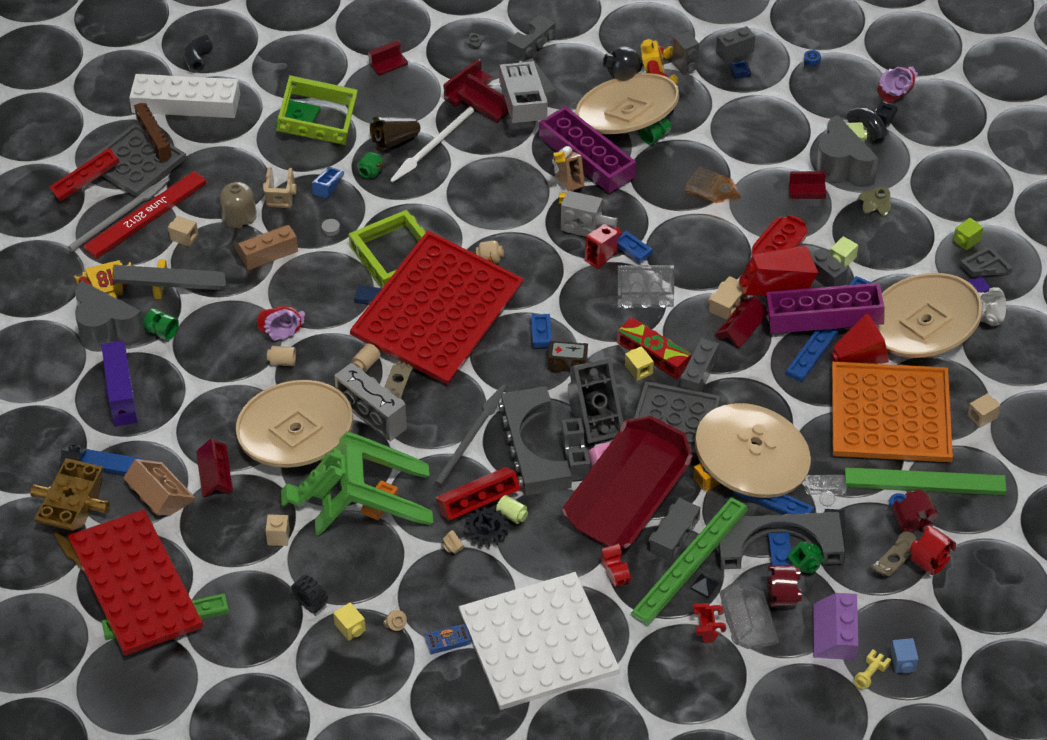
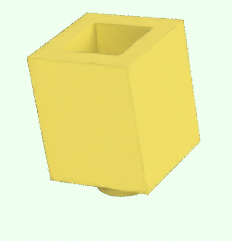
(639, 363)
(349, 621)

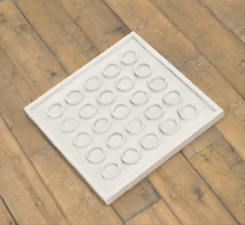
(538, 640)

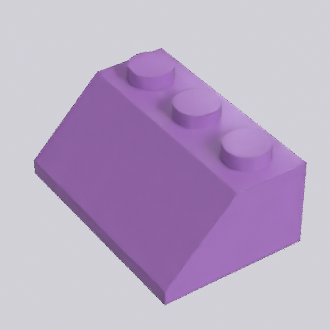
(836, 627)

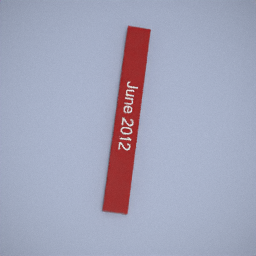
(144, 215)

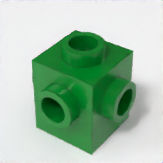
(806, 557)

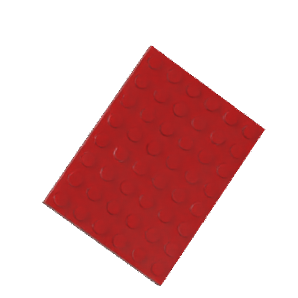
(437, 307)

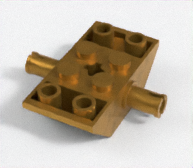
(71, 496)

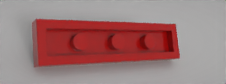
(84, 174)

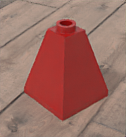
(861, 344)

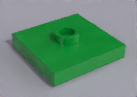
(302, 111)

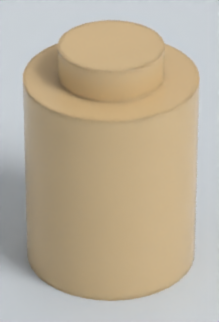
(282, 355)
(366, 357)

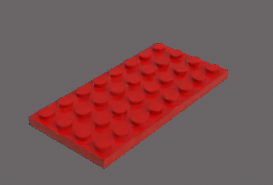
(135, 582)

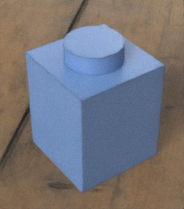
(904, 655)

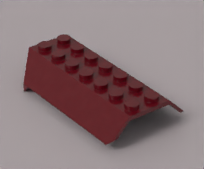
(629, 481)

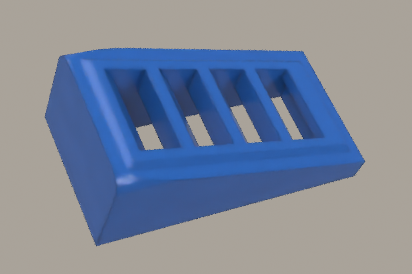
(325, 184)

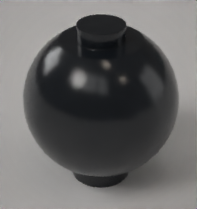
(622, 63)

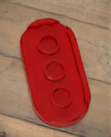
(781, 235)

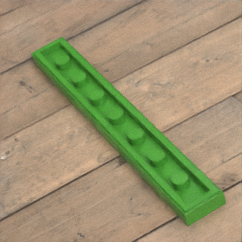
(925, 481)
(689, 561)

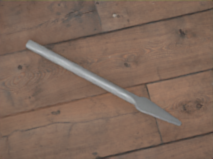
(144, 196)

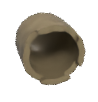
(237, 205)

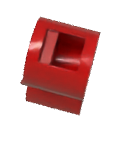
(617, 571)

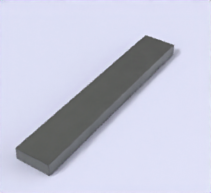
(169, 277)

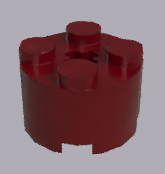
(915, 511)
(783, 585)

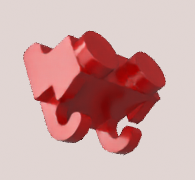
(707, 621)

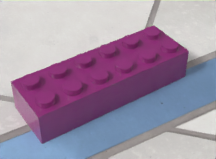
(600, 157)
(824, 307)

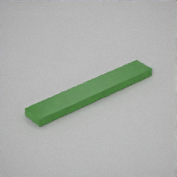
(206, 608)

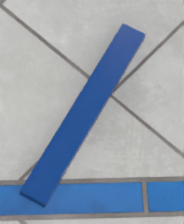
(815, 347)

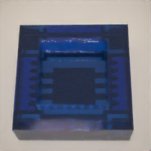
(740, 69)

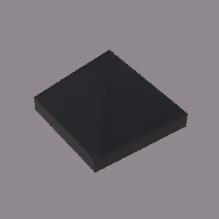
(704, 585)

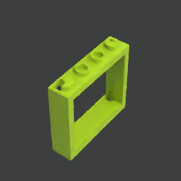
(320, 91)
(359, 237)

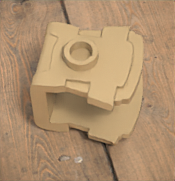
(286, 194)

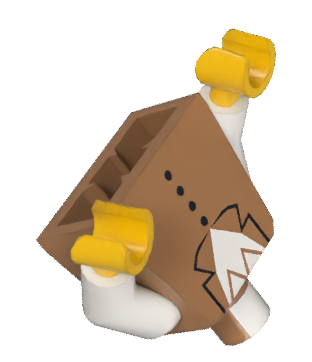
(568, 170)

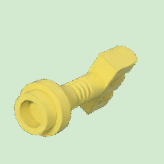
(862, 679)

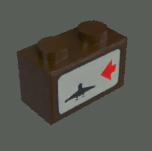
(566, 354)

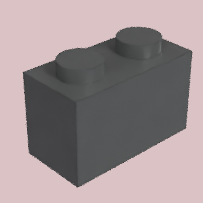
(735, 43)
(685, 53)
(830, 271)

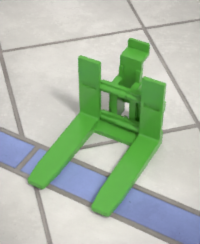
(346, 465)

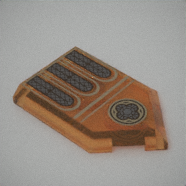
(711, 186)

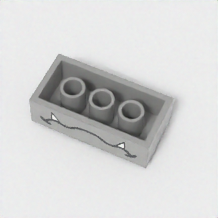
(372, 402)

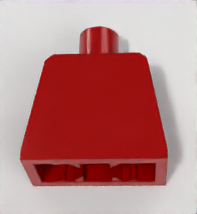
(601, 245)

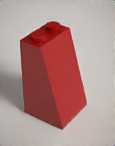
(778, 271)

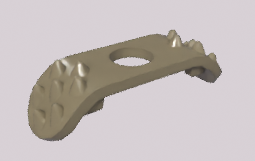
(402, 370)
(899, 549)

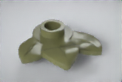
(874, 202)

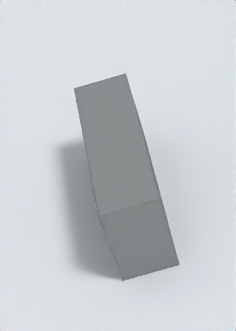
(523, 80)

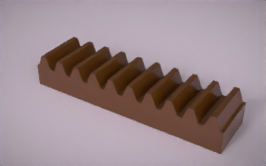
(153, 131)

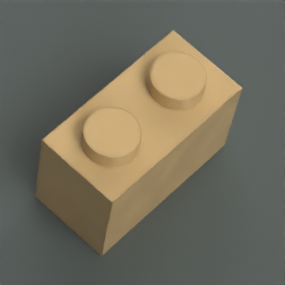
(726, 298)

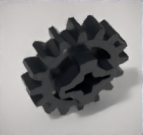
(488, 527)

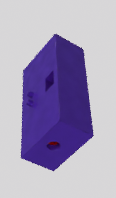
(119, 383)

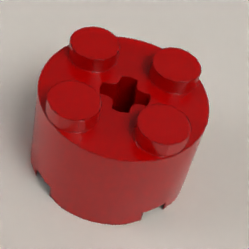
(932, 550)

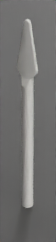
(411, 163)

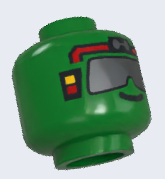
(370, 165)

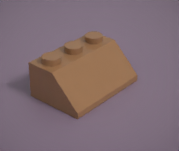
(267, 247)
(158, 487)

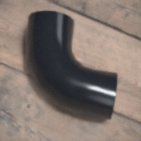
(194, 50)
(870, 120)

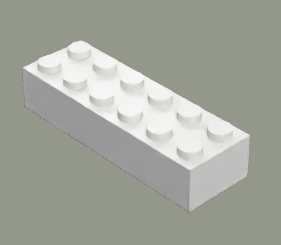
(186, 95)

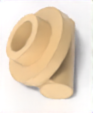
(452, 543)
(395, 620)

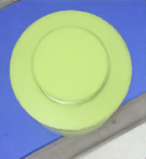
(512, 509)

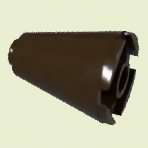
(392, 131)

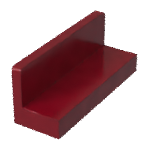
(453, 85)
(483, 99)
(742, 321)
(214, 468)

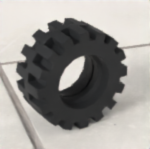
(309, 593)

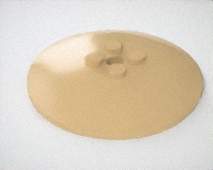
(628, 104)
(940, 298)
(306, 405)
(752, 469)

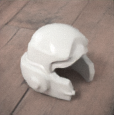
(993, 306)

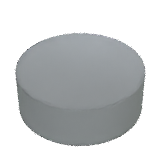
(330, 227)

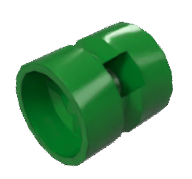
(654, 132)
(161, 324)

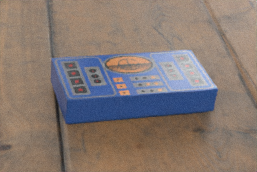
(448, 638)

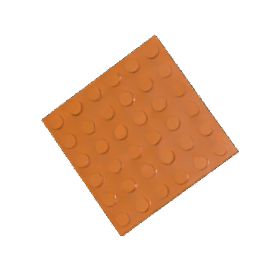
(891, 412)

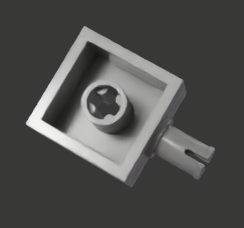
(583, 214)

